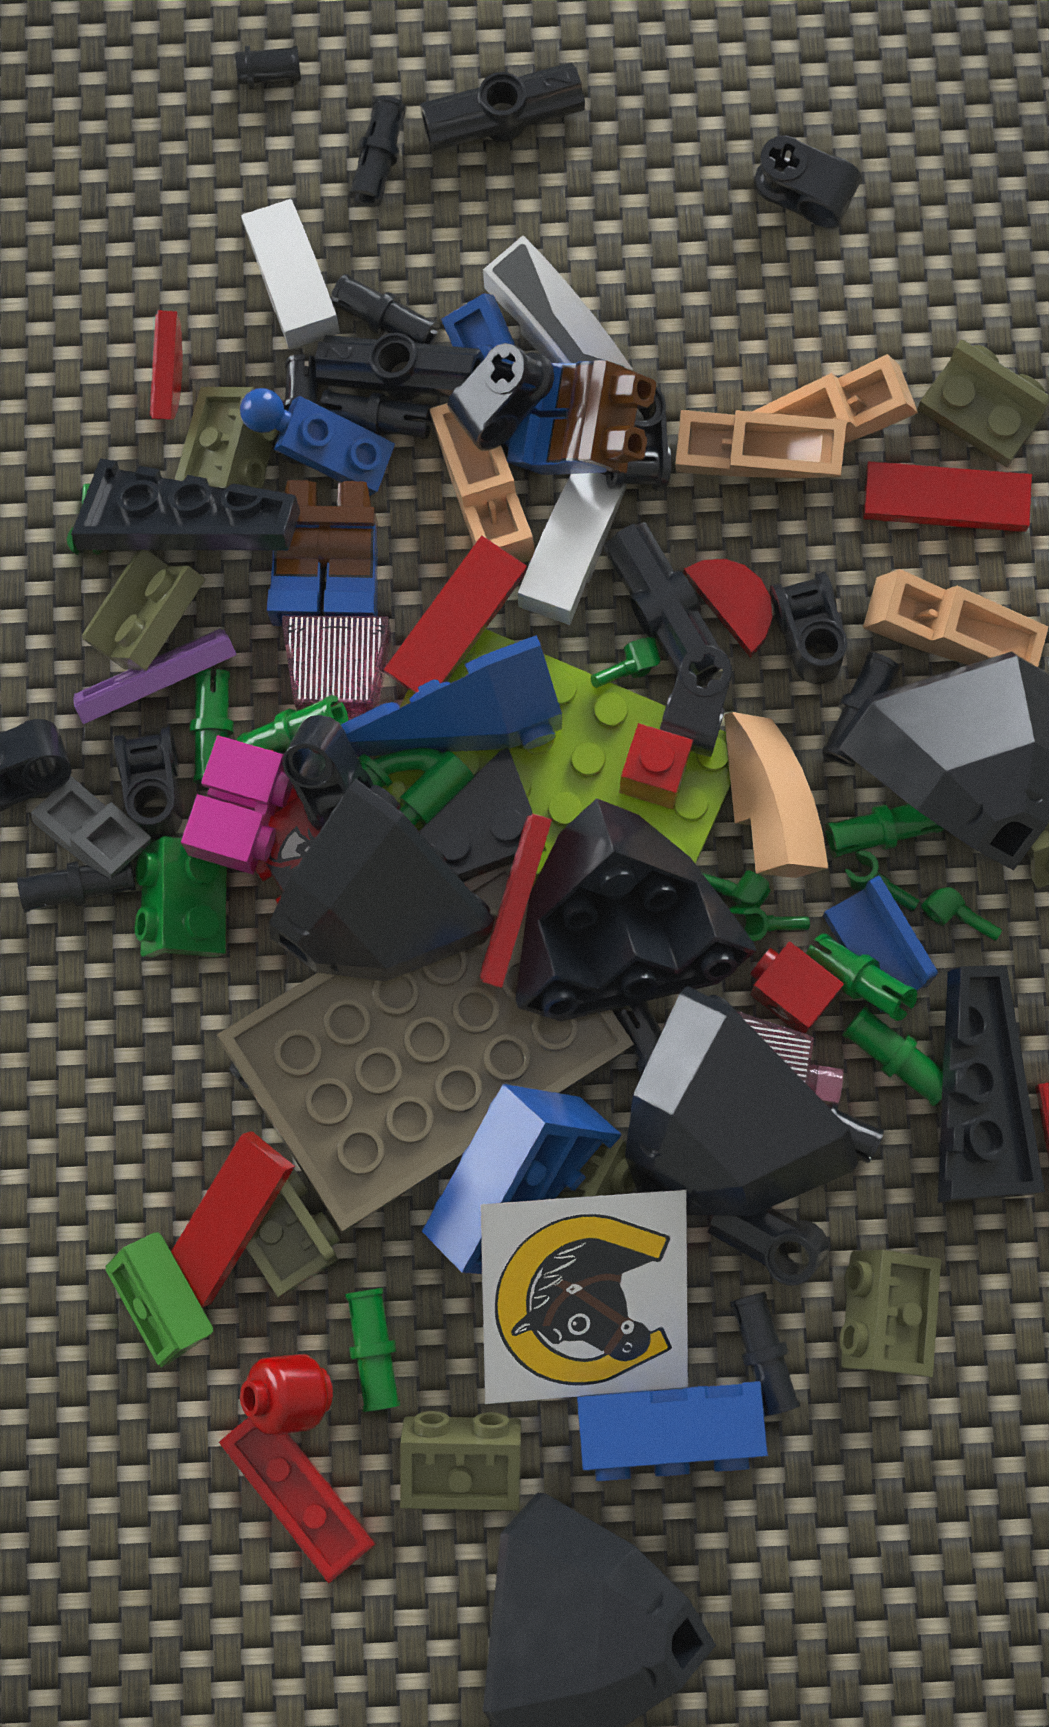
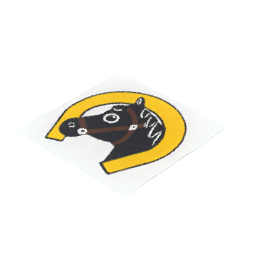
(584, 1296)

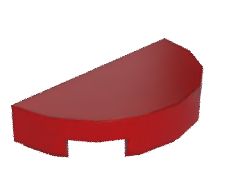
(166, 366)
(735, 598)

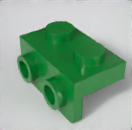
(180, 902)

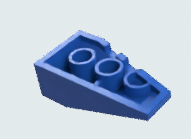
(496, 706)

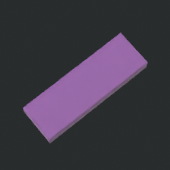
(162, 672)

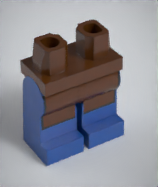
(584, 421)
(331, 540)

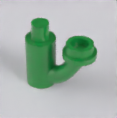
(440, 782)

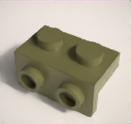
(290, 1242)

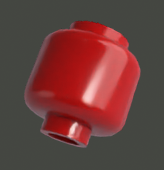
(286, 1394)

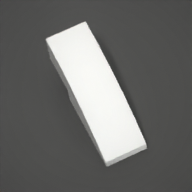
(291, 274)
(570, 547)

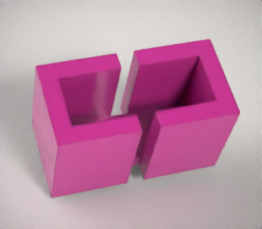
(249, 788)

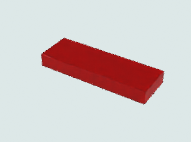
(947, 496)
(457, 616)
(515, 899)
(230, 1214)
(299, 1498)

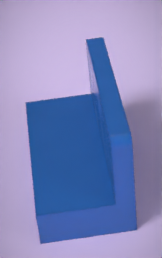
(876, 927)

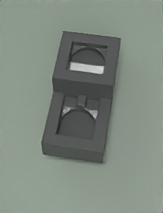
(89, 829)

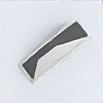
(547, 308)

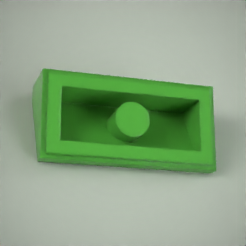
(158, 1298)

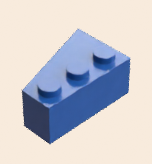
(521, 1152)
(671, 1429)

